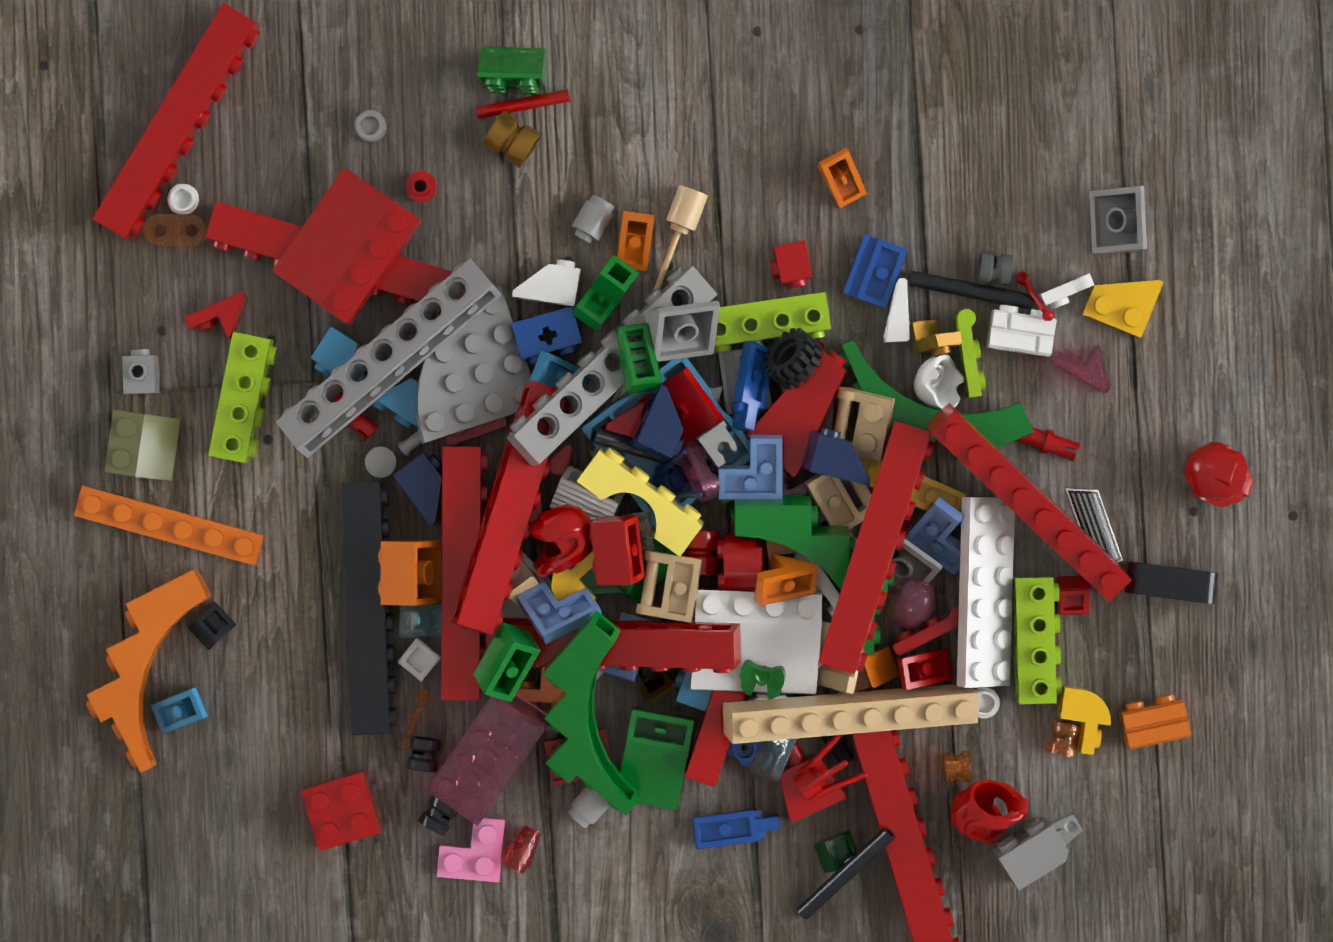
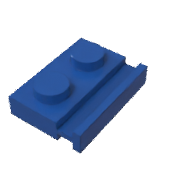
(875, 271)

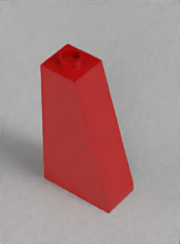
(803, 410)
(710, 742)

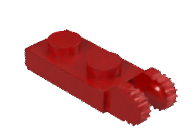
(932, 629)

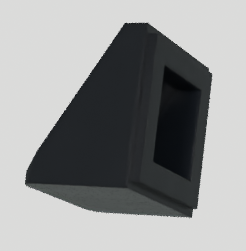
(211, 626)

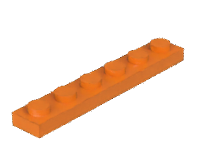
(169, 525)

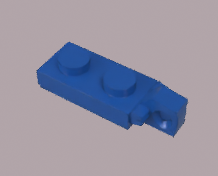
(751, 387)
(732, 828)

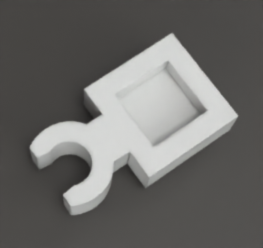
(1058, 296)

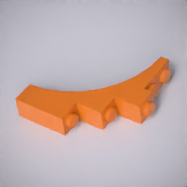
(124, 698)

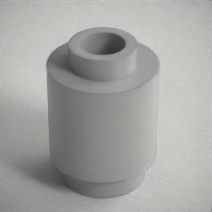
(593, 219)
(587, 807)

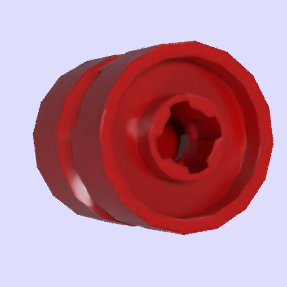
(703, 548)

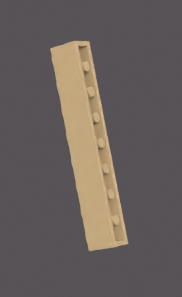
(849, 713)

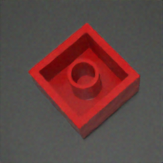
(341, 810)

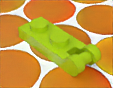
(969, 351)

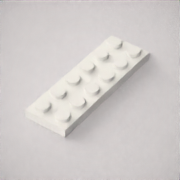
(985, 593)

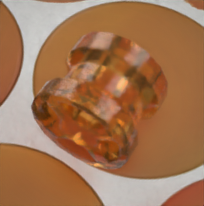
(956, 767)

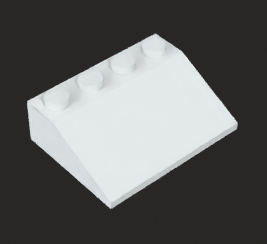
(770, 635)

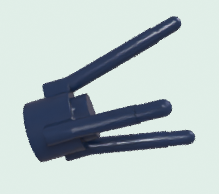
(675, 479)

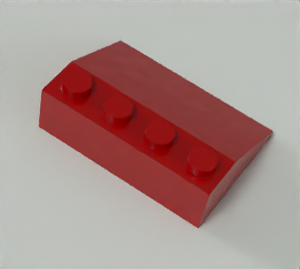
(347, 246)

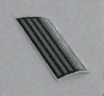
(1093, 519)

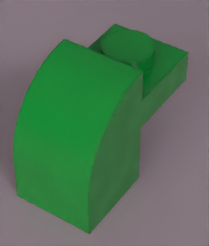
(605, 293)

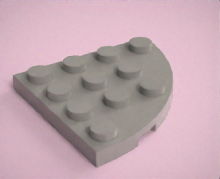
(472, 376)

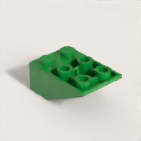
(512, 69)
(657, 755)

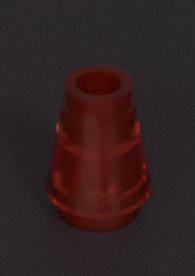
(521, 850)

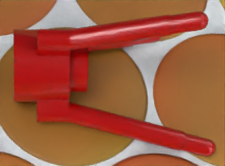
(812, 782)

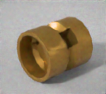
(510, 138)

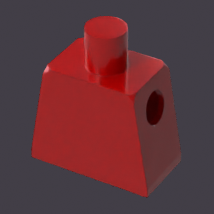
(796, 803)

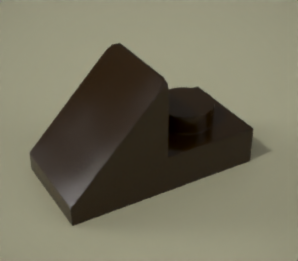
(654, 684)

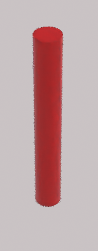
(523, 104)

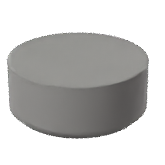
(370, 126)
(381, 462)

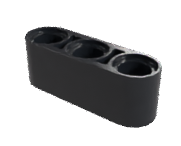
(1172, 582)

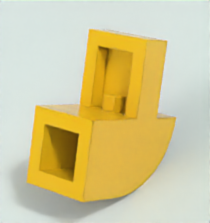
(569, 581)
(1090, 709)

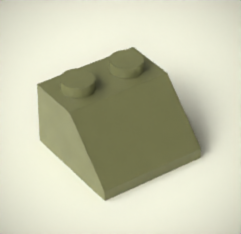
(142, 445)

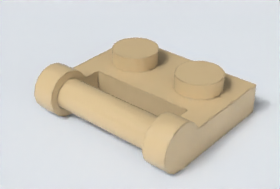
(872, 421)
(835, 502)
(679, 588)

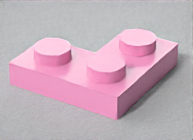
(480, 860)

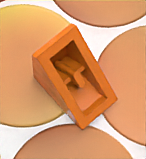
(842, 178)

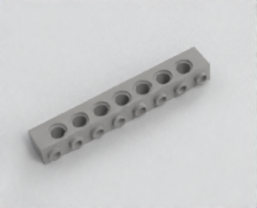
(405, 357)
(524, 433)

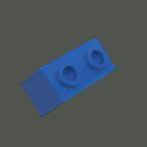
(559, 321)

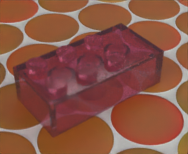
(488, 756)

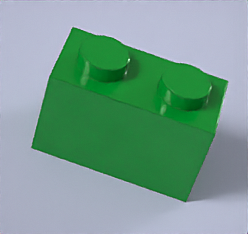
(506, 662)

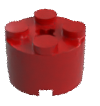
(742, 562)

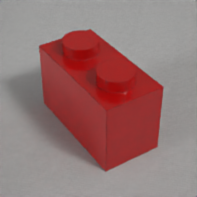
(617, 550)

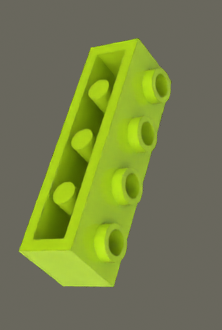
(770, 319)
(241, 398)
(1035, 640)

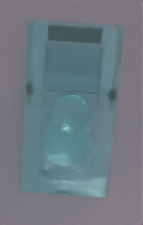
(421, 620)
(772, 759)

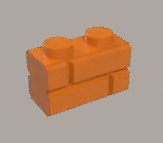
(1154, 722)

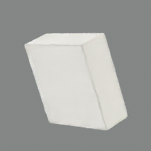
(419, 659)

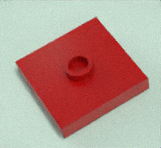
(692, 405)

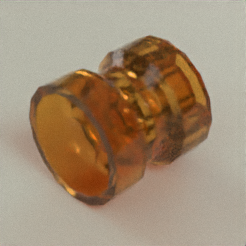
(1060, 745)

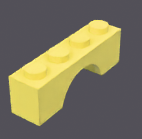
(674, 523)

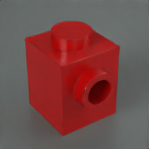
(791, 264)

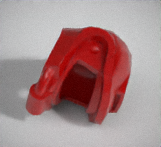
(1218, 474)
(565, 531)
(979, 818)

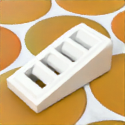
(898, 317)

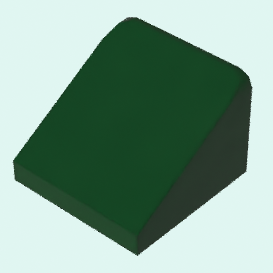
(835, 851)

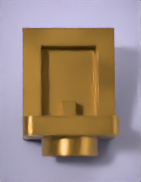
(928, 339)

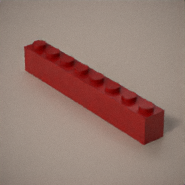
(176, 122)
(271, 238)
(1029, 502)
(460, 526)
(503, 528)
(874, 550)
(655, 645)
(906, 853)

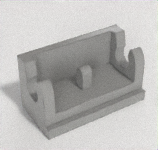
(712, 441)

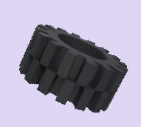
(792, 358)

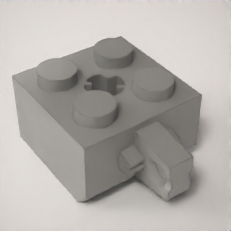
(1036, 849)

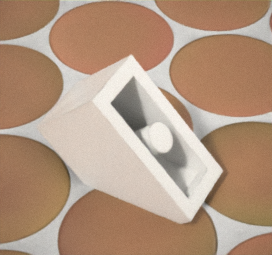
(552, 284)

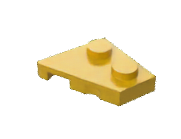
(1123, 305)

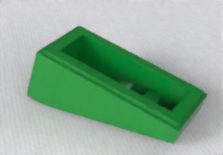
(651, 368)

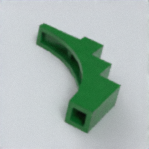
(997, 426)
(790, 524)
(572, 714)

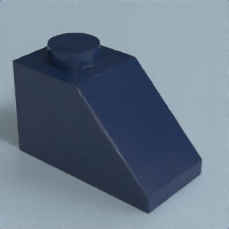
(659, 428)
(833, 457)
(423, 485)

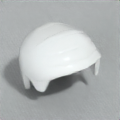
(938, 382)

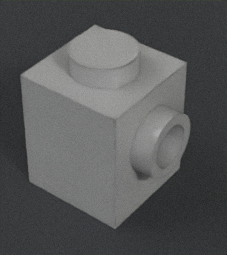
(140, 373)

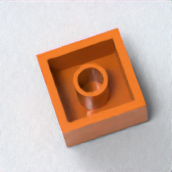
(410, 572)

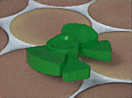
(762, 675)

